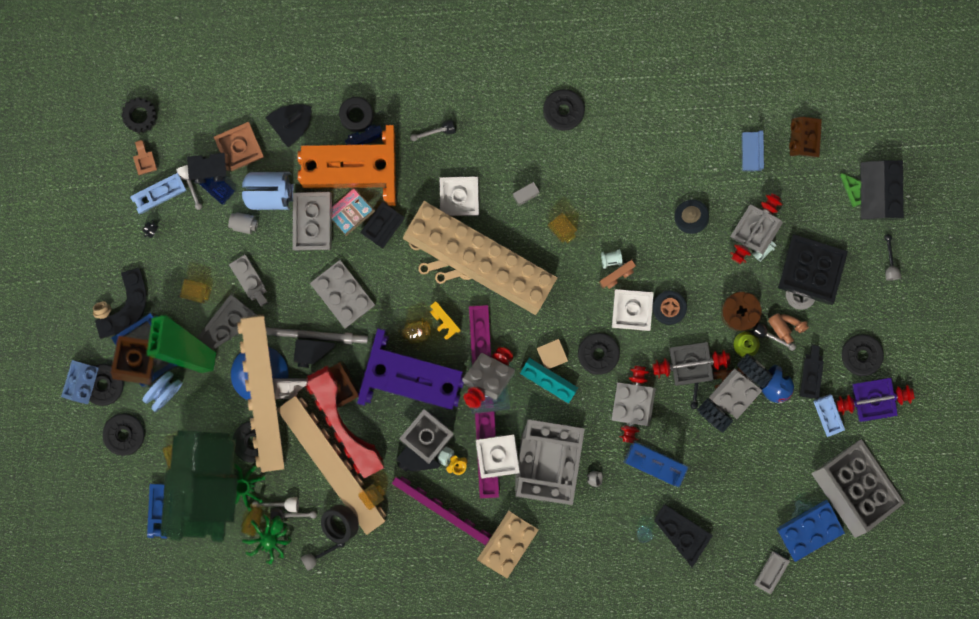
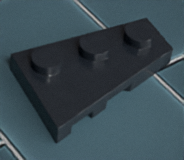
(683, 533)

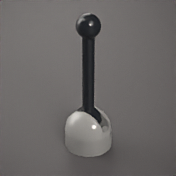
(892, 272)
(310, 560)

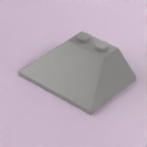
(548, 462)

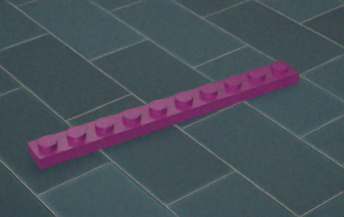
(484, 421)

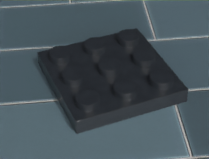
(812, 269)

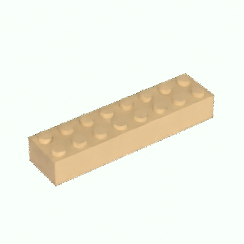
(479, 258)

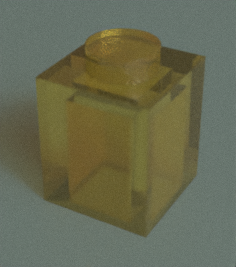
(562, 229)
(195, 291)

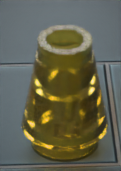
(247, 527)

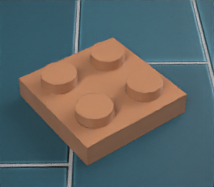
(240, 145)

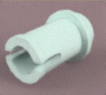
(760, 257)

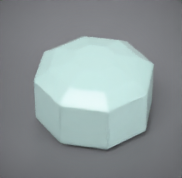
(445, 455)

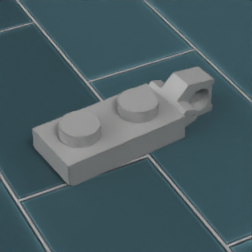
(249, 279)

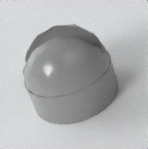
(595, 478)

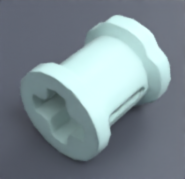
(611, 258)

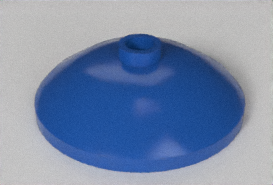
(238, 376)

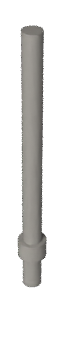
(347, 338)

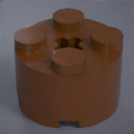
(736, 321)

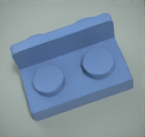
(79, 382)

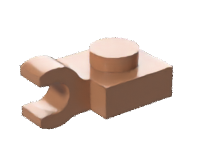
(144, 161)

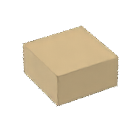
(552, 354)

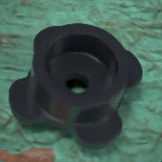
(149, 229)

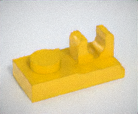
(439, 313)

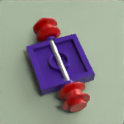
(875, 400)

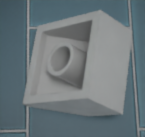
(426, 436)

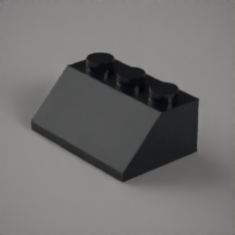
(881, 190)

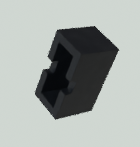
(202, 169)

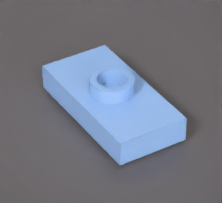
(829, 415)

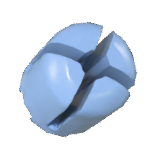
(267, 199)

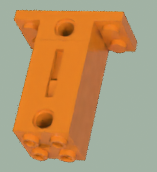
(351, 166)

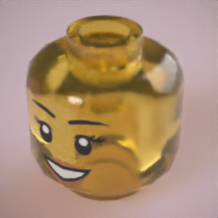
(416, 330)

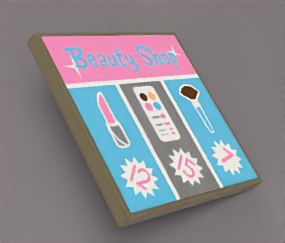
(351, 211)

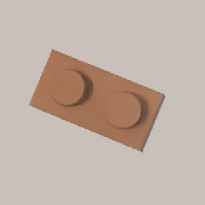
(611, 280)

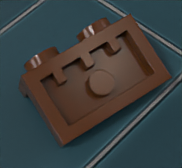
(805, 137)

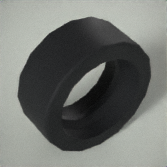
(331, 530)

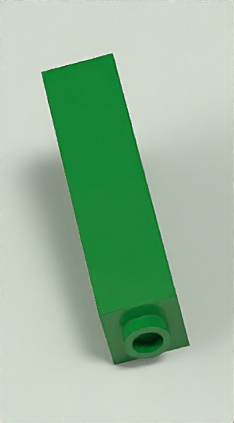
(178, 346)

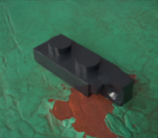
(811, 374)

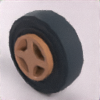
(673, 303)

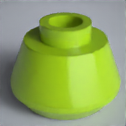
(742, 348)

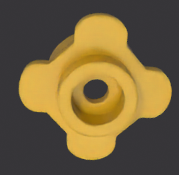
(460, 468)

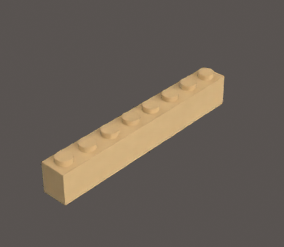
(262, 393)
(329, 462)

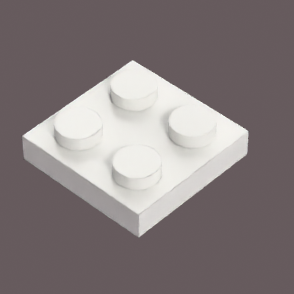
(459, 196)
(632, 310)
(497, 456)

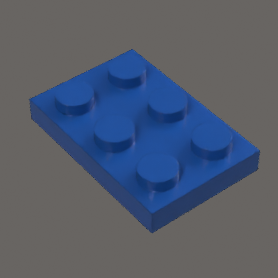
(810, 530)

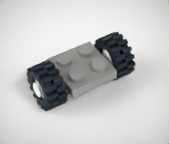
(735, 393)

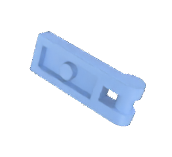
(159, 193)

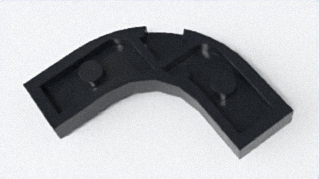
(133, 308)

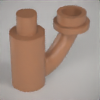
(779, 325)

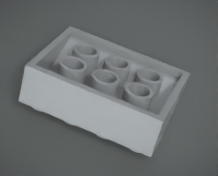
(858, 488)

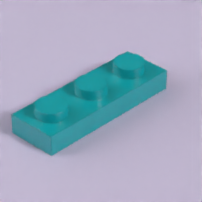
(549, 380)

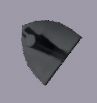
(290, 122)

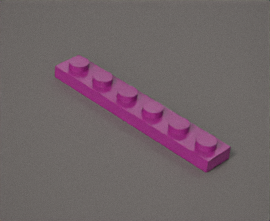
(436, 506)

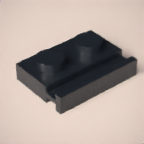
(382, 225)

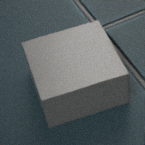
(526, 194)

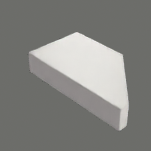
(288, 387)

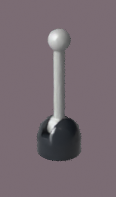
(447, 127)
(760, 331)
(278, 512)

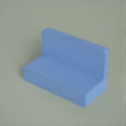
(752, 151)

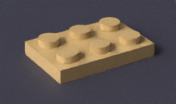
(507, 544)

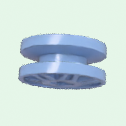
(162, 391)

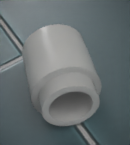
(243, 223)

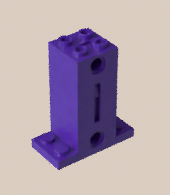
(408, 377)

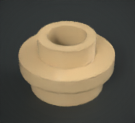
(101, 310)

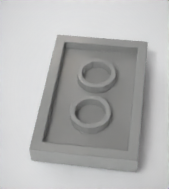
(312, 221)
(342, 294)

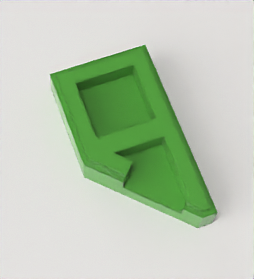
(852, 188)

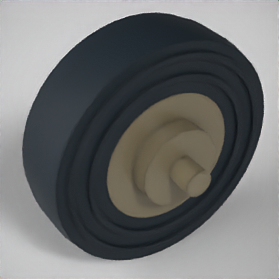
(691, 216)

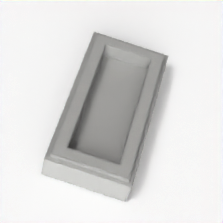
(771, 572)

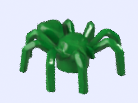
(244, 486)
(269, 539)

